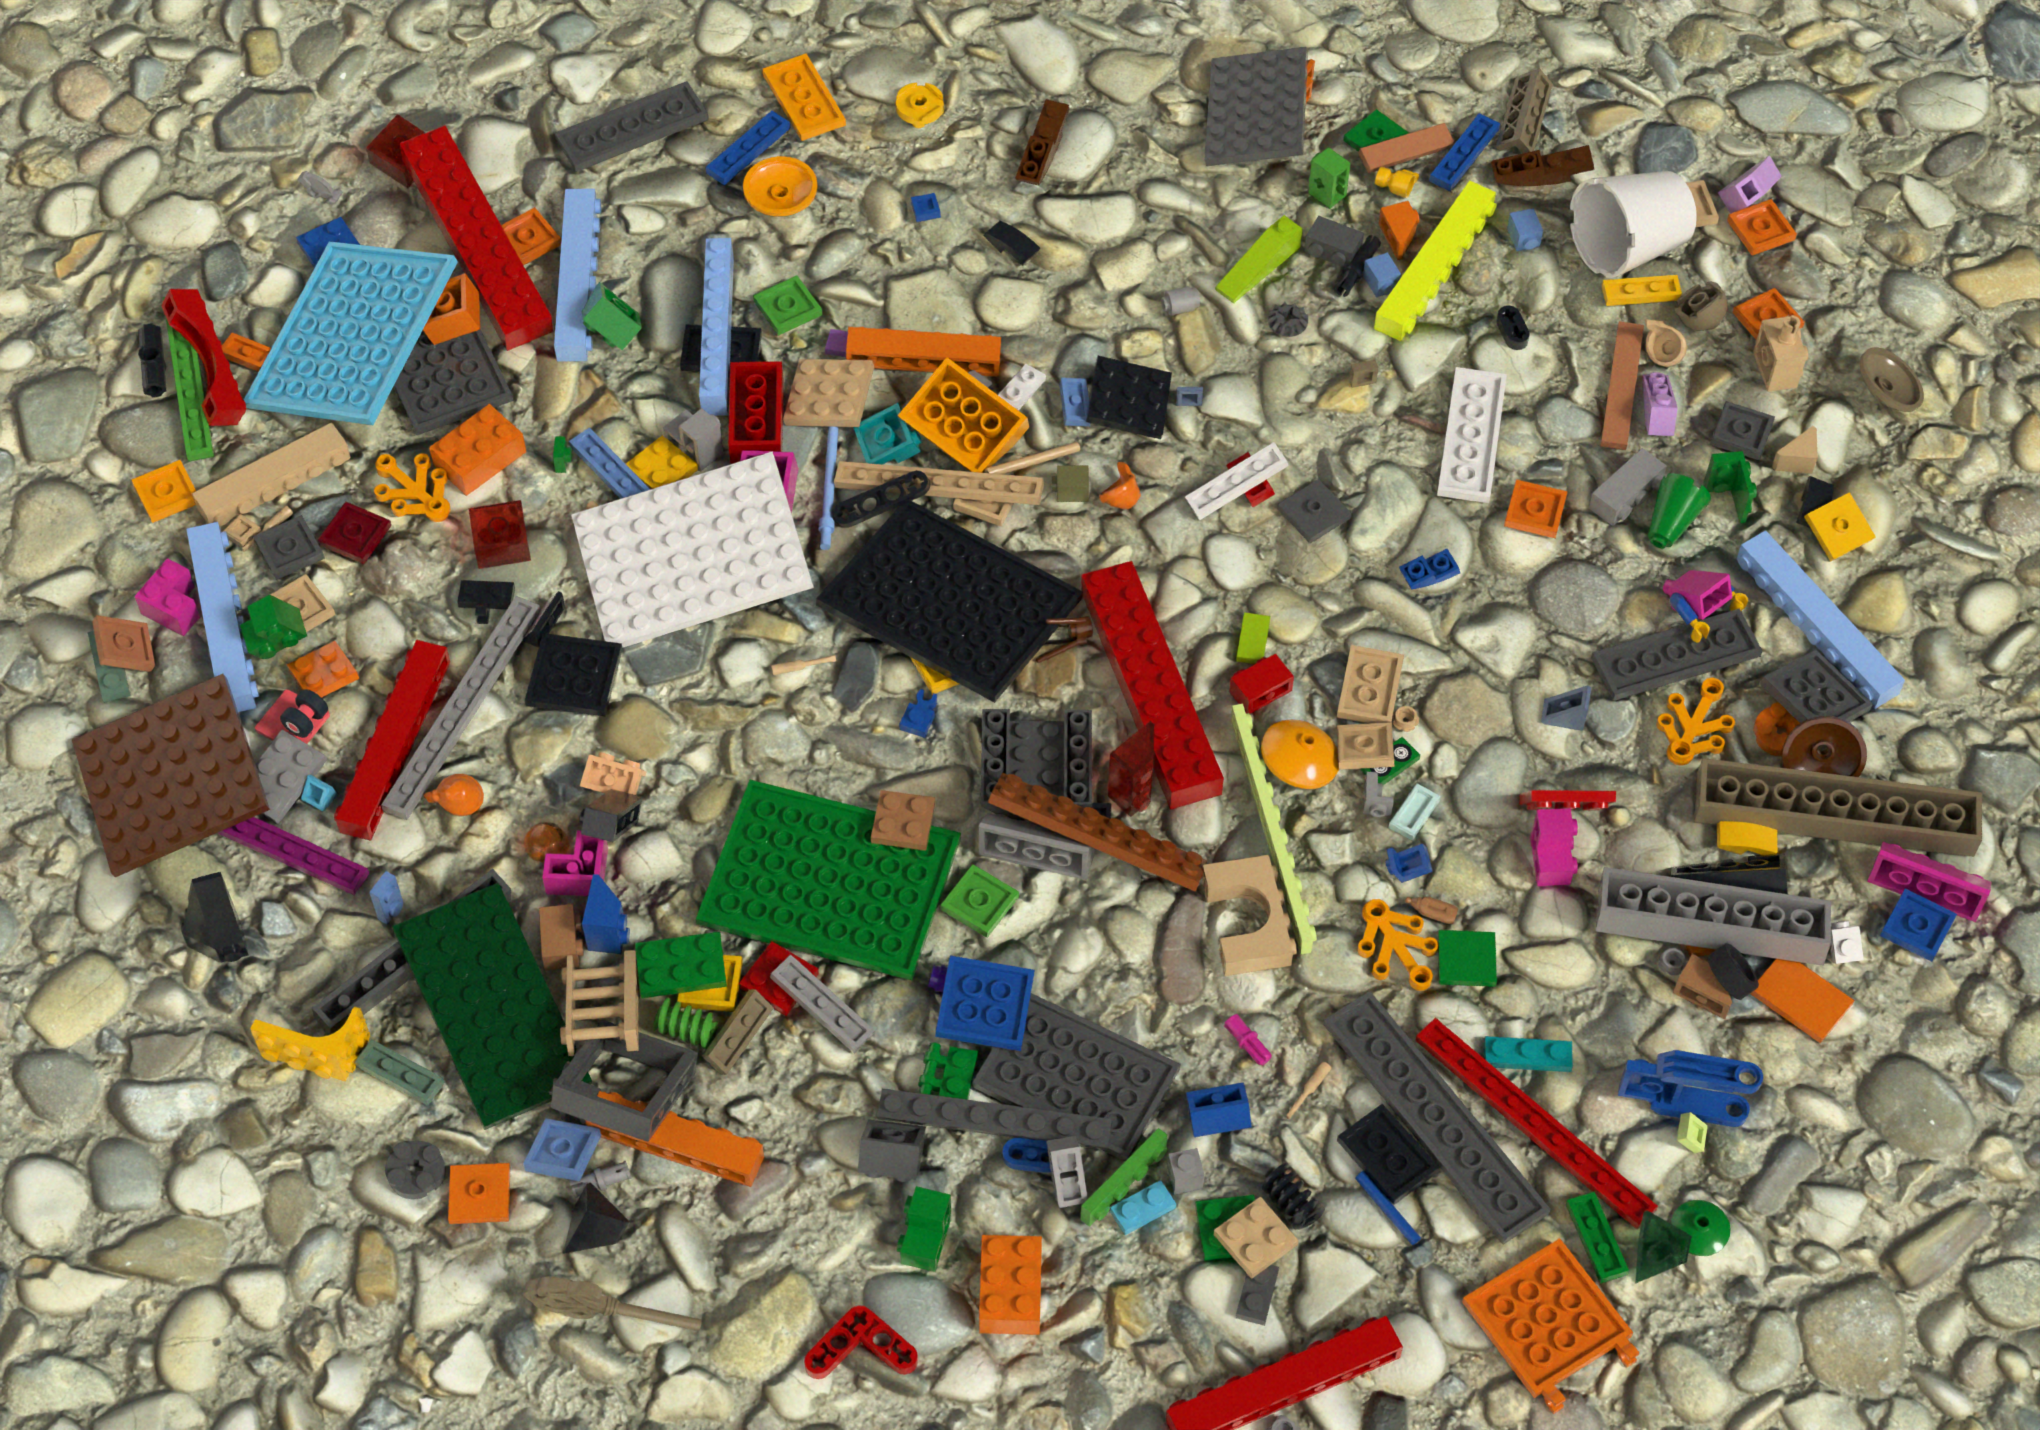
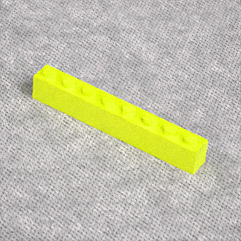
(1435, 261)

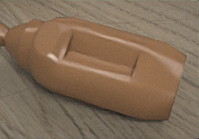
(1434, 909)

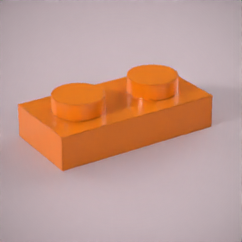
(245, 351)

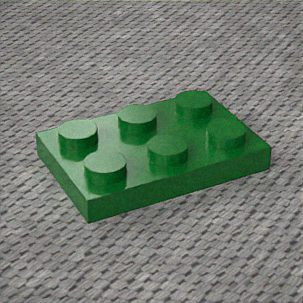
(680, 965)

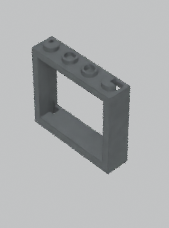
(652, 1051)

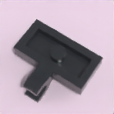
(485, 596)

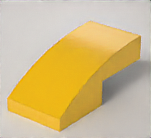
(1744, 836)

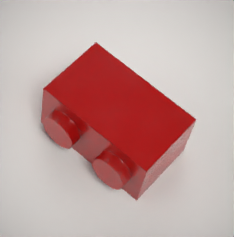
(1261, 683)

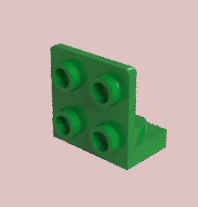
(1732, 472)

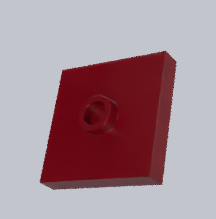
(354, 532)

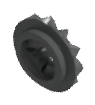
(1294, 326)

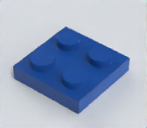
(315, 241)
(1918, 925)

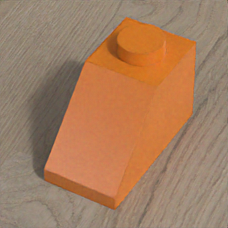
(1399, 226)

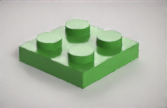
(787, 305)
(980, 900)

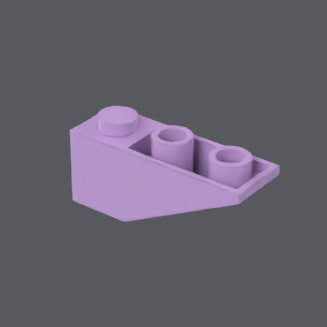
(1750, 185)
(1659, 404)

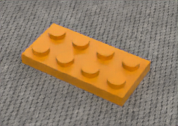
(804, 97)

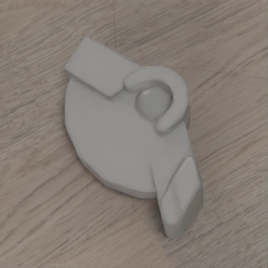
(319, 187)

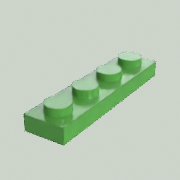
(1118, 1183)

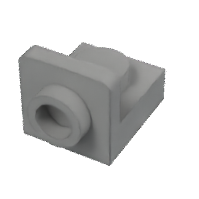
(1373, 801)

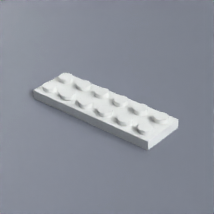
(1472, 435)

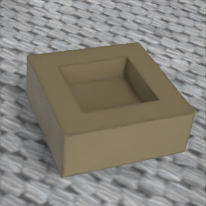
(1363, 373)

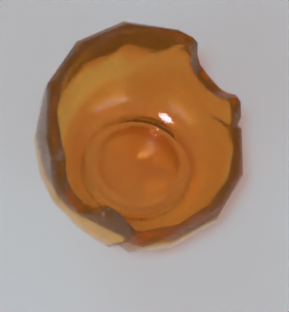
(544, 839)

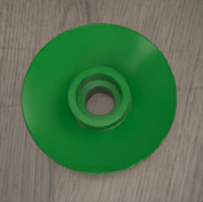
(1707, 1239)

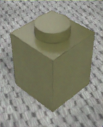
(1071, 483)

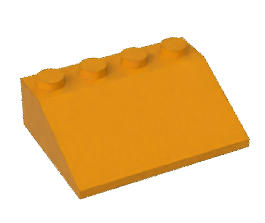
(964, 418)

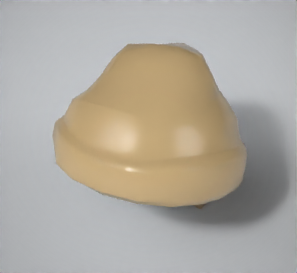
(1664, 343)

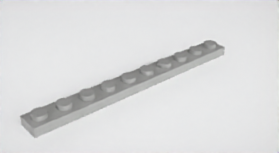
(460, 708)

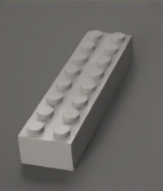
(1714, 915)

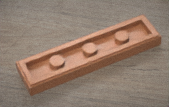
(1406, 147)

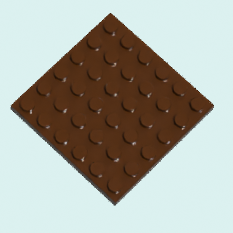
(170, 775)

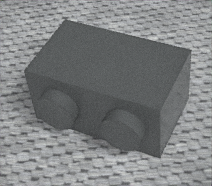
(1333, 241)

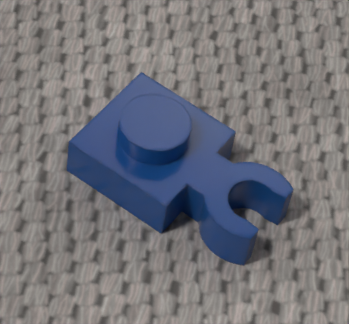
(919, 717)

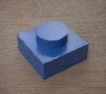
(925, 207)

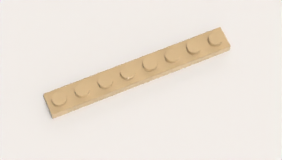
(944, 482)

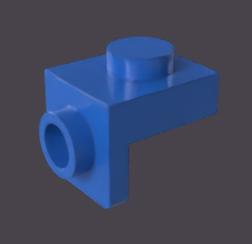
(1408, 863)

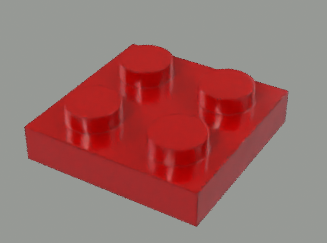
(759, 977)

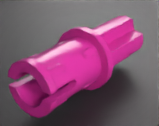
(1248, 1039)

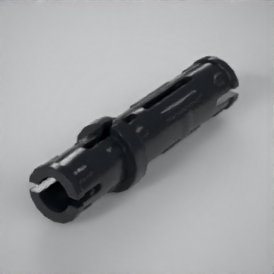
(1353, 272)

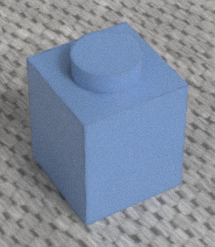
(1525, 229)
(1381, 274)

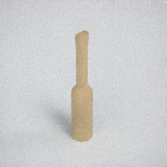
(278, 519)
(798, 665)
(1311, 1086)

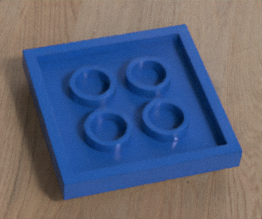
(985, 1003)

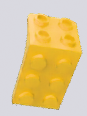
(325, 1056)

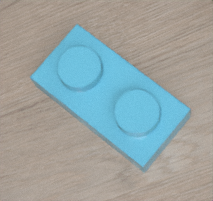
(1142, 1207)

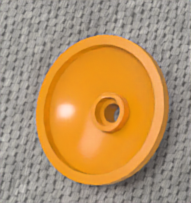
(780, 186)
(1300, 754)

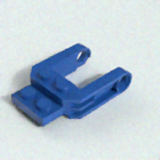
(1665, 1080)

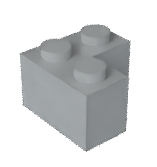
(696, 436)

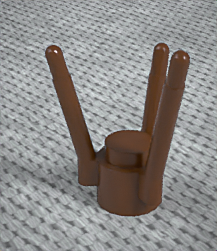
(1077, 627)

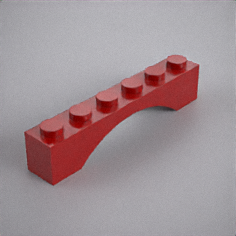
(188, 316)

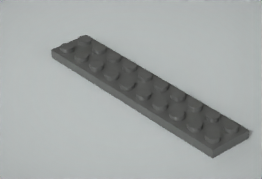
(1437, 1117)

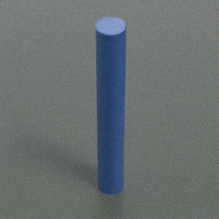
(1388, 1208)

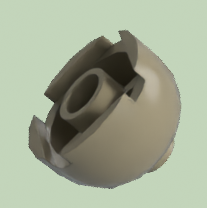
(1702, 307)

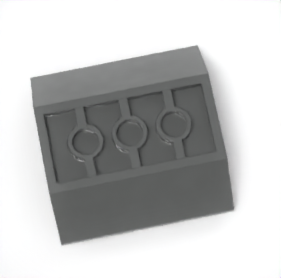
(1039, 753)

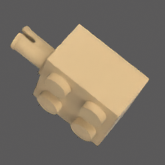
(1780, 353)

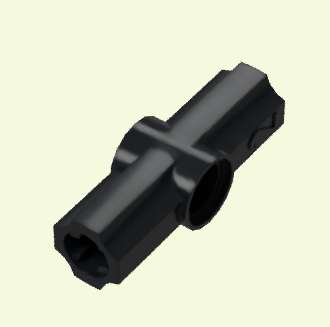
(152, 360)

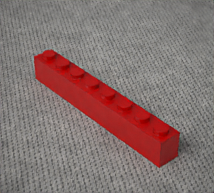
(392, 739)
(1289, 1380)

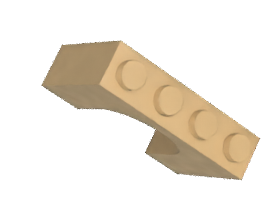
(1252, 880)

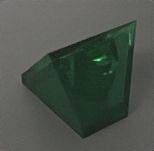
(1659, 1247)

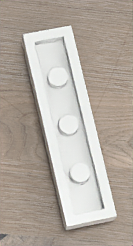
(1236, 481)

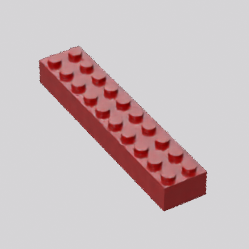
(476, 237)
(1152, 684)

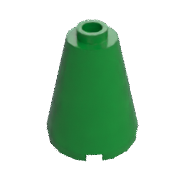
(1675, 509)

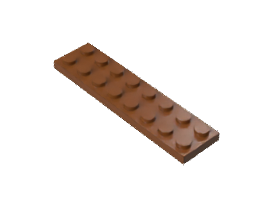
(1098, 831)

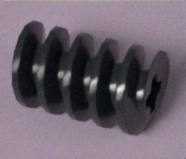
(1290, 1198)

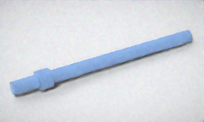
(827, 523)

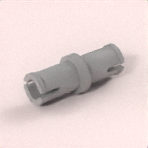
(602, 1178)

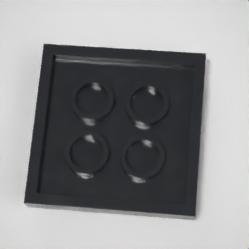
(1129, 397)
(573, 674)

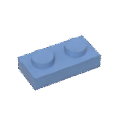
(1074, 401)
(386, 898)

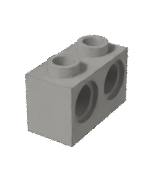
(1067, 1171)

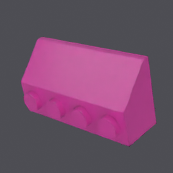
(1935, 881)

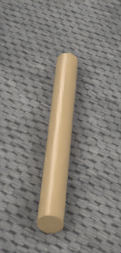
(1034, 459)

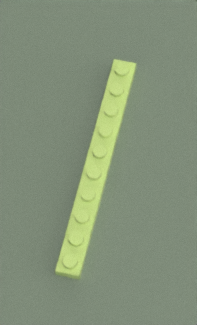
(1275, 837)

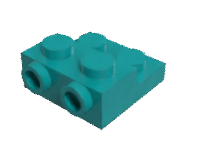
(887, 437)

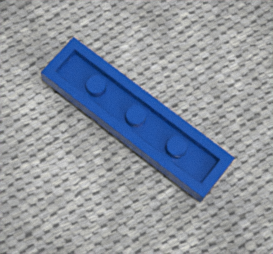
(747, 147)
(1464, 152)

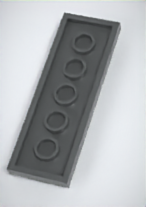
(631, 126)
(1675, 656)

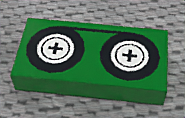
(1404, 757)

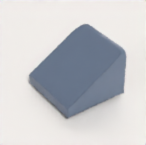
(1189, 396)

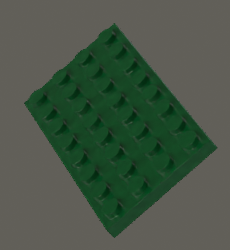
(488, 1002)

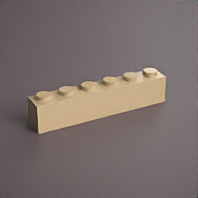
(272, 475)

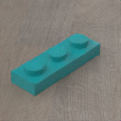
(1528, 1054)

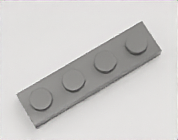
(822, 1003)

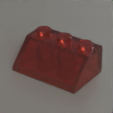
(1132, 771)

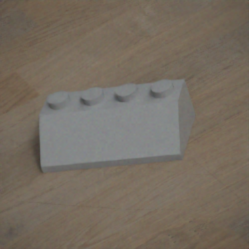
(1033, 846)

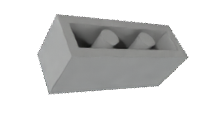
(1627, 487)

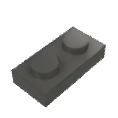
(1257, 1296)

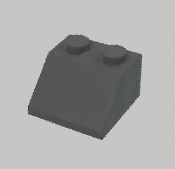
(891, 1150)

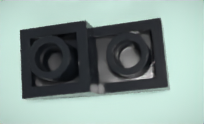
(1007, 237)
(1814, 496)

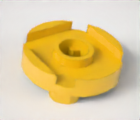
(923, 114)

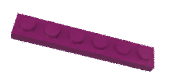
(298, 854)

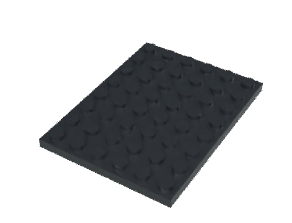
(949, 599)

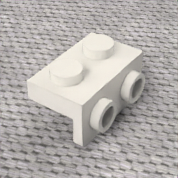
(1022, 386)

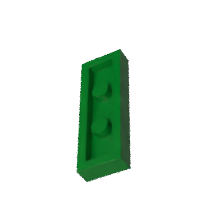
(1597, 1237)

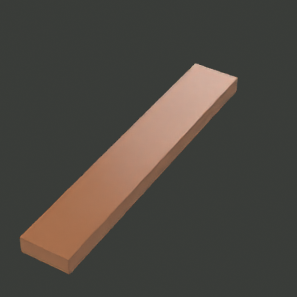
(1622, 385)

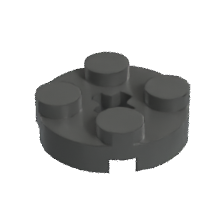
(411, 1153)

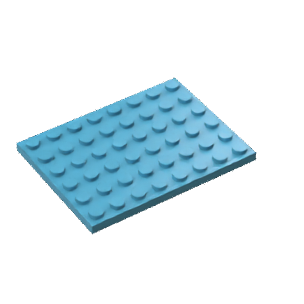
(350, 332)

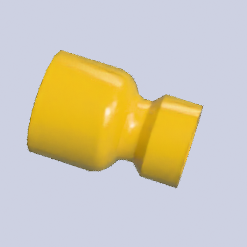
(1399, 183)

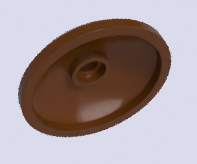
(1844, 752)

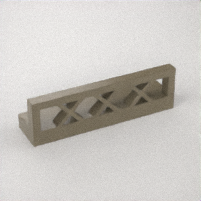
(1530, 112)

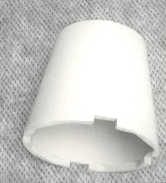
(1630, 219)

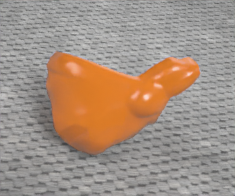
(1123, 492)
(457, 795)

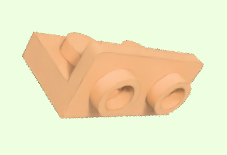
(604, 774)

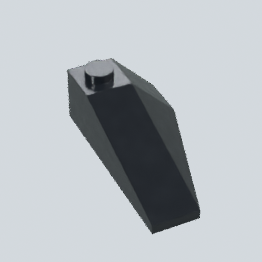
(1759, 873)
(212, 920)

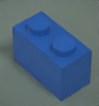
(1218, 1109)

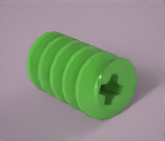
(685, 1024)

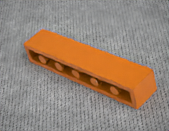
(923, 350)
(693, 1144)

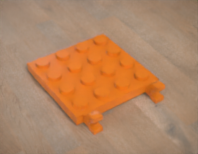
(1549, 1320)

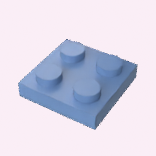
(562, 1149)

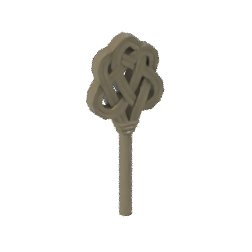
(584, 1299)

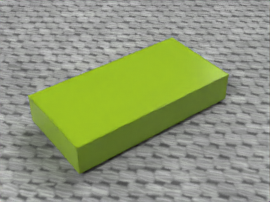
(1253, 638)

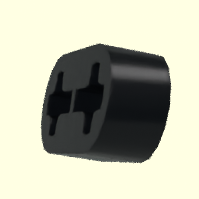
(1518, 326)

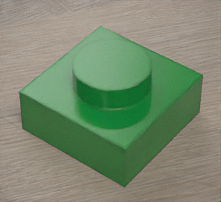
(561, 454)

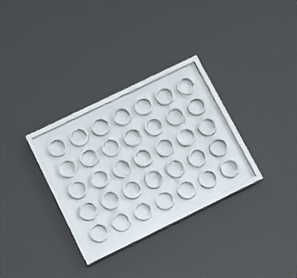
(691, 551)

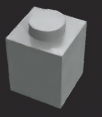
(1185, 1171)

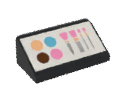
(545, 620)

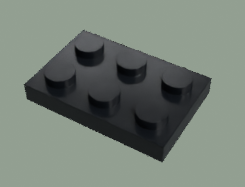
(744, 346)
(1388, 1154)

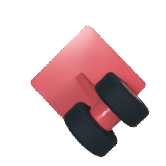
(296, 714)

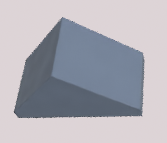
(1567, 709)

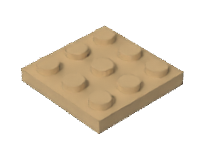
(828, 393)

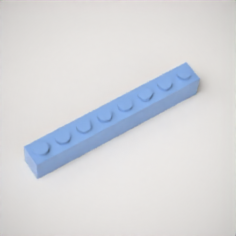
(576, 273)
(716, 326)
(221, 611)
(1819, 619)

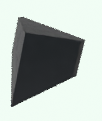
(594, 1222)

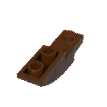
(1044, 143)
(1539, 170)

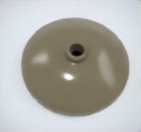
(1891, 380)

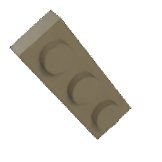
(738, 1032)

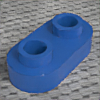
(1032, 1153)

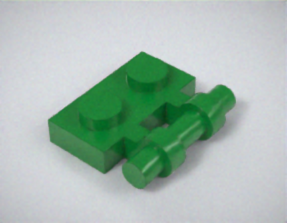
(958, 1072)

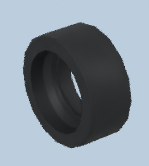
(1733, 971)

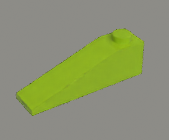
(1261, 259)

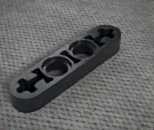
(883, 504)

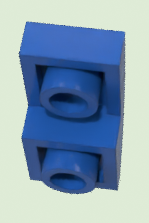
(1429, 571)

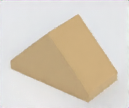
(1799, 454)

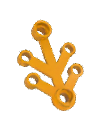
(412, 489)
(1693, 726)
(1396, 941)

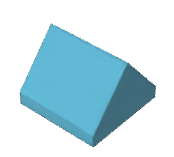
(318, 793)

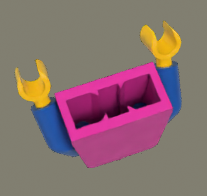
(1699, 595)

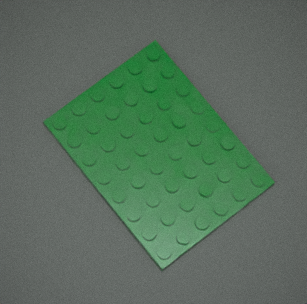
(815, 883)

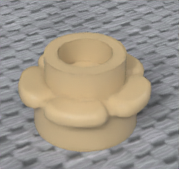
(1407, 713)

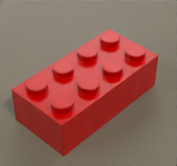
(755, 408)

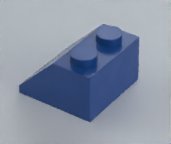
(604, 919)

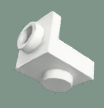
(1845, 942)

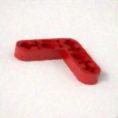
(864, 1334)

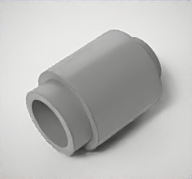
(1180, 300)

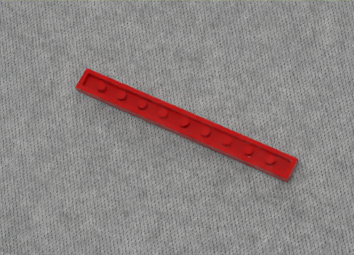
(1535, 1123)

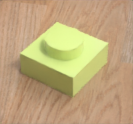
(1692, 1132)

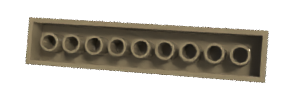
(1840, 807)

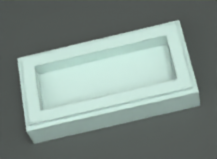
(1414, 811)

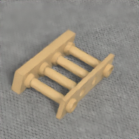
(625, 1010)

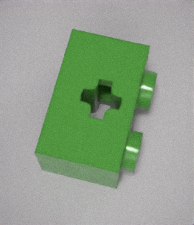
(1329, 177)

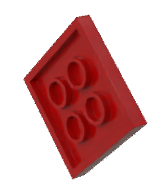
(1567, 799)

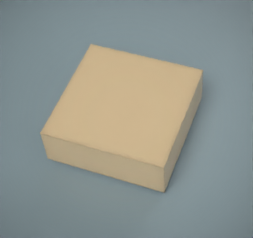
(241, 530)

